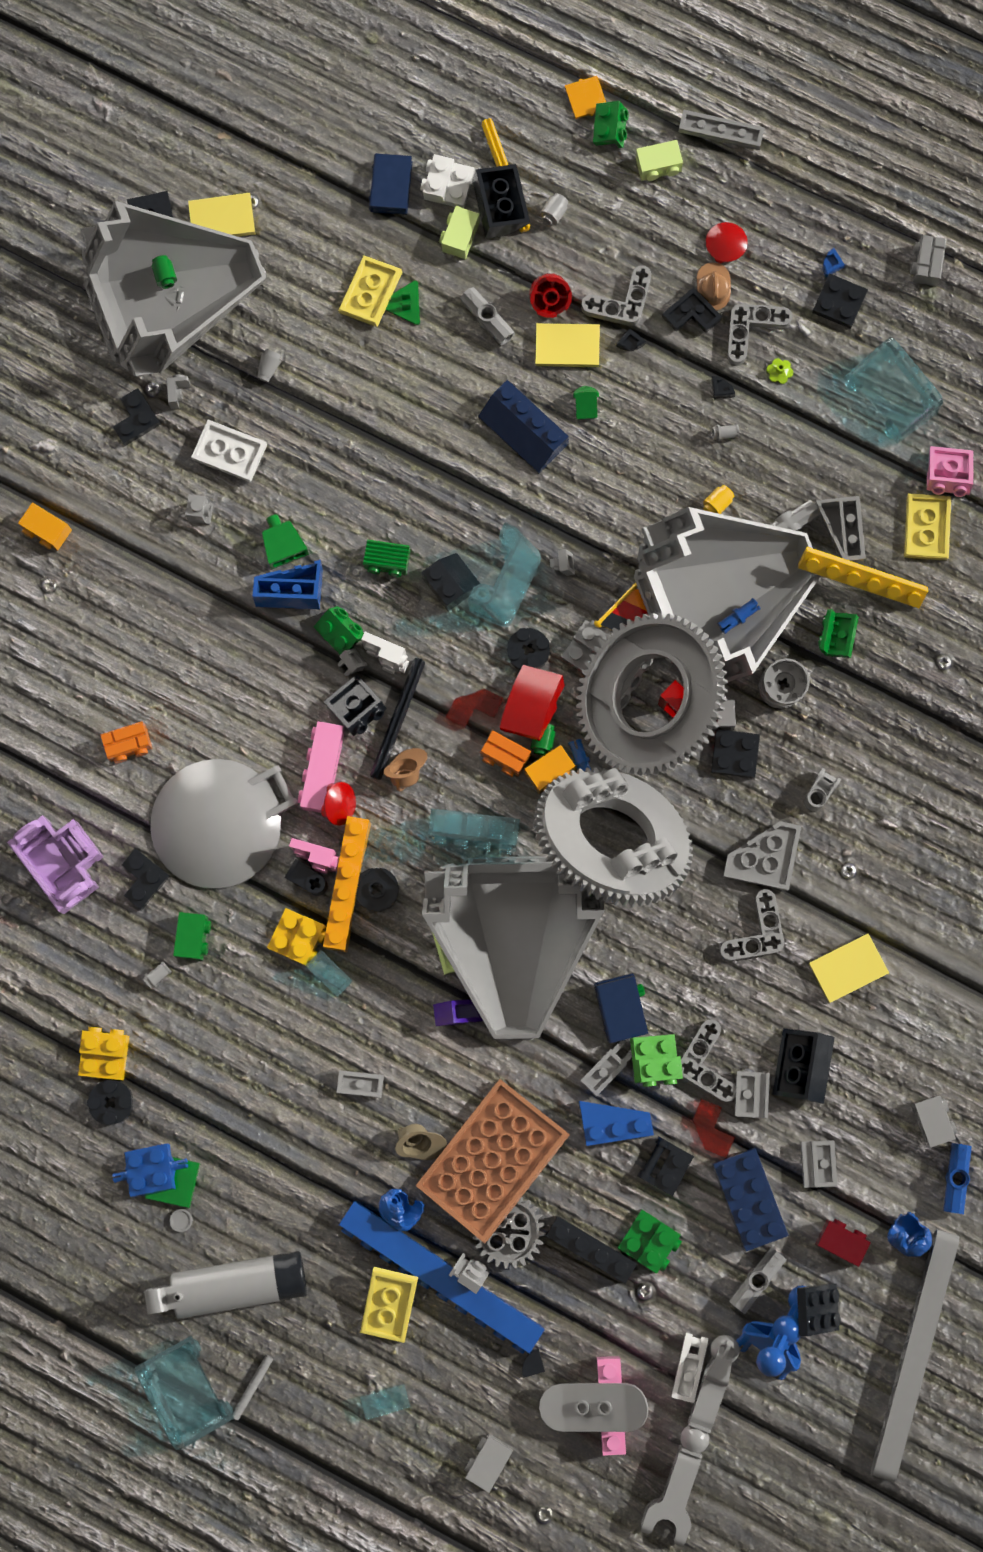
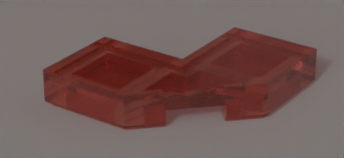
(465, 705)
(712, 1139)

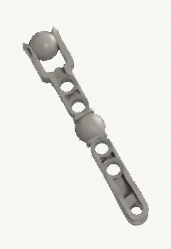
(694, 1441)

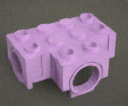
(58, 860)

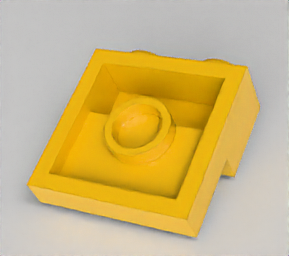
(297, 937)
(103, 1053)

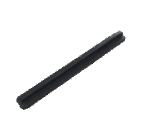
(397, 718)

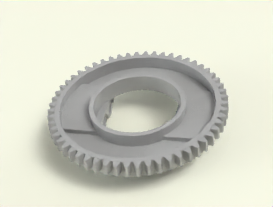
(619, 671)
(632, 876)

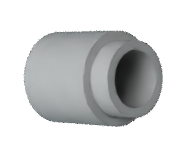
(553, 209)

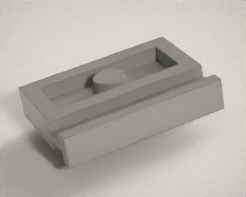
(752, 1094)
(818, 1164)
(470, 1273)

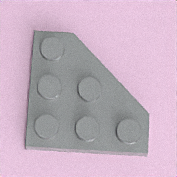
(766, 858)

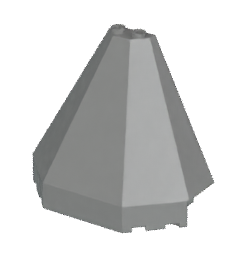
(130, 307)
(712, 563)
(510, 936)

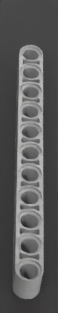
(914, 1356)

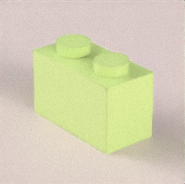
(659, 160)
(460, 232)

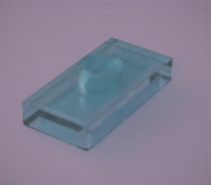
(329, 973)
(385, 1401)

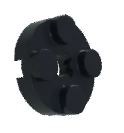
(526, 637)
(377, 877)
(123, 1102)

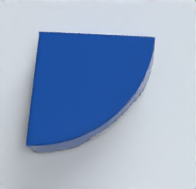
(832, 263)

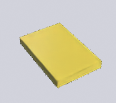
(225, 214)
(370, 291)
(567, 345)
(927, 527)
(848, 968)
(389, 1304)

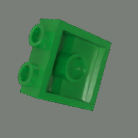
(650, 1242)

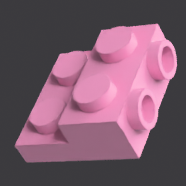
(950, 471)
(319, 857)

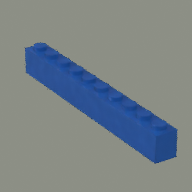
(435, 1272)

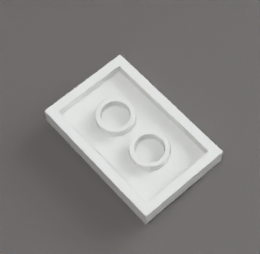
(229, 450)

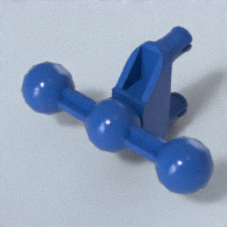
(776, 1341)

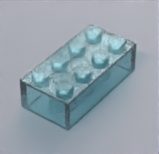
(474, 830)

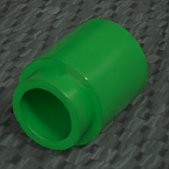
(163, 272)
(546, 743)

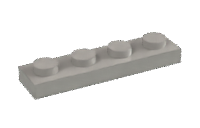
(721, 129)

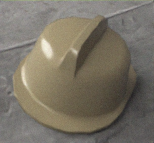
(418, 1143)

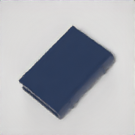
(390, 184)
(620, 1008)

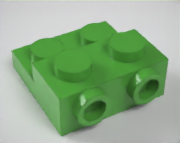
(655, 1060)

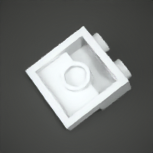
(447, 181)
(391, 656)

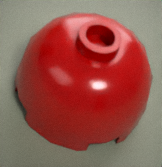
(550, 295)

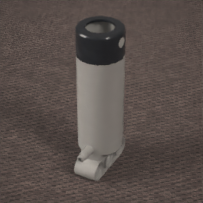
(230, 1286)

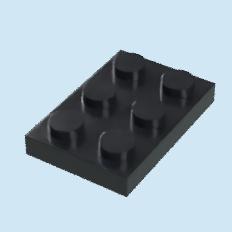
(818, 1309)

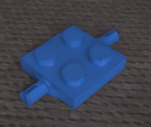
(150, 1170)

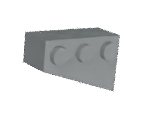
(844, 525)

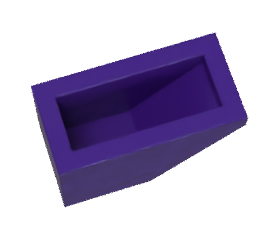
(456, 1013)

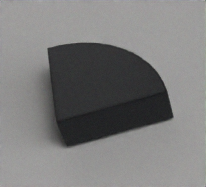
(630, 341)
(721, 388)
(533, 1364)

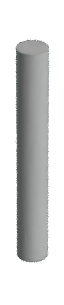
(252, 1386)

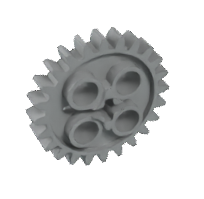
(507, 1252)

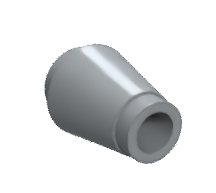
(268, 364)

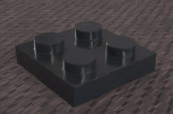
(840, 301)
(735, 753)

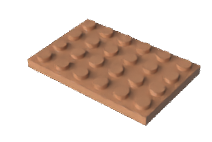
(492, 1160)

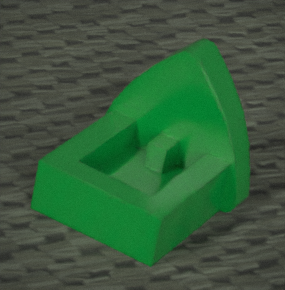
(586, 402)

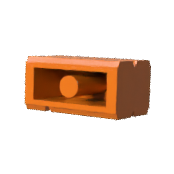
(126, 742)
(505, 753)

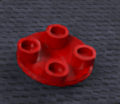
(726, 242)
(339, 803)

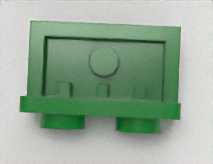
(610, 124)
(339, 629)
(838, 634)

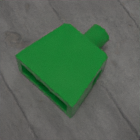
(282, 543)

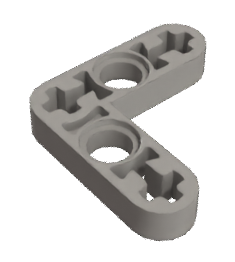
(623, 308)
(749, 319)
(766, 933)
(697, 1061)

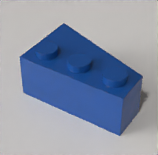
(290, 588)
(612, 1123)

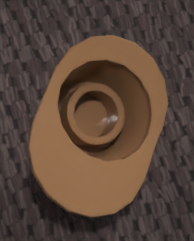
(714, 284)
(405, 768)

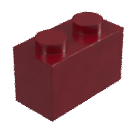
(842, 1242)

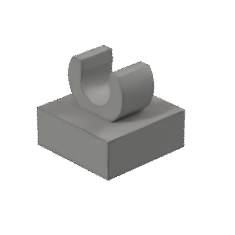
(564, 562)
(353, 661)

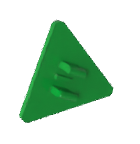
(405, 303)

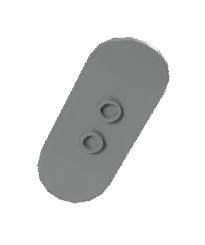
(594, 1407)

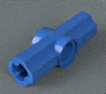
(956, 1194)

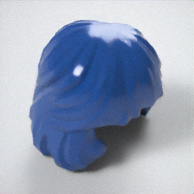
(397, 1212)
(909, 1236)

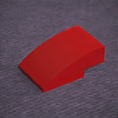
(532, 702)

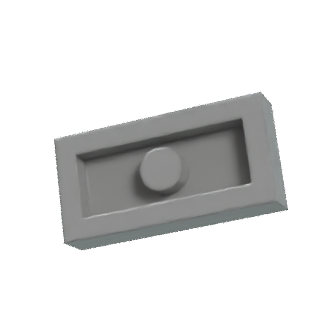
(360, 1084)

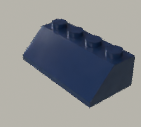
(523, 426)

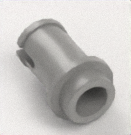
(725, 432)
(156, 975)

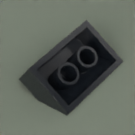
(500, 200)
(803, 1065)

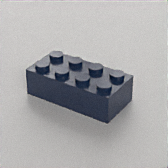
(749, 1199)

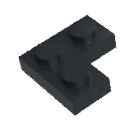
(693, 307)
(140, 420)
(149, 878)

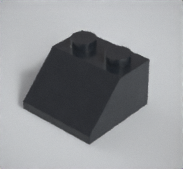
(450, 580)

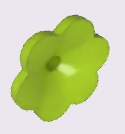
(777, 374)

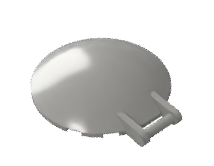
(218, 822)

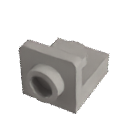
(174, 389)

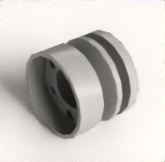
(795, 681)

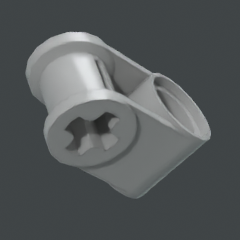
(823, 787)

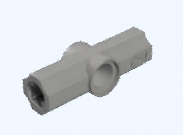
(495, 325)
(799, 517)
(747, 1292)

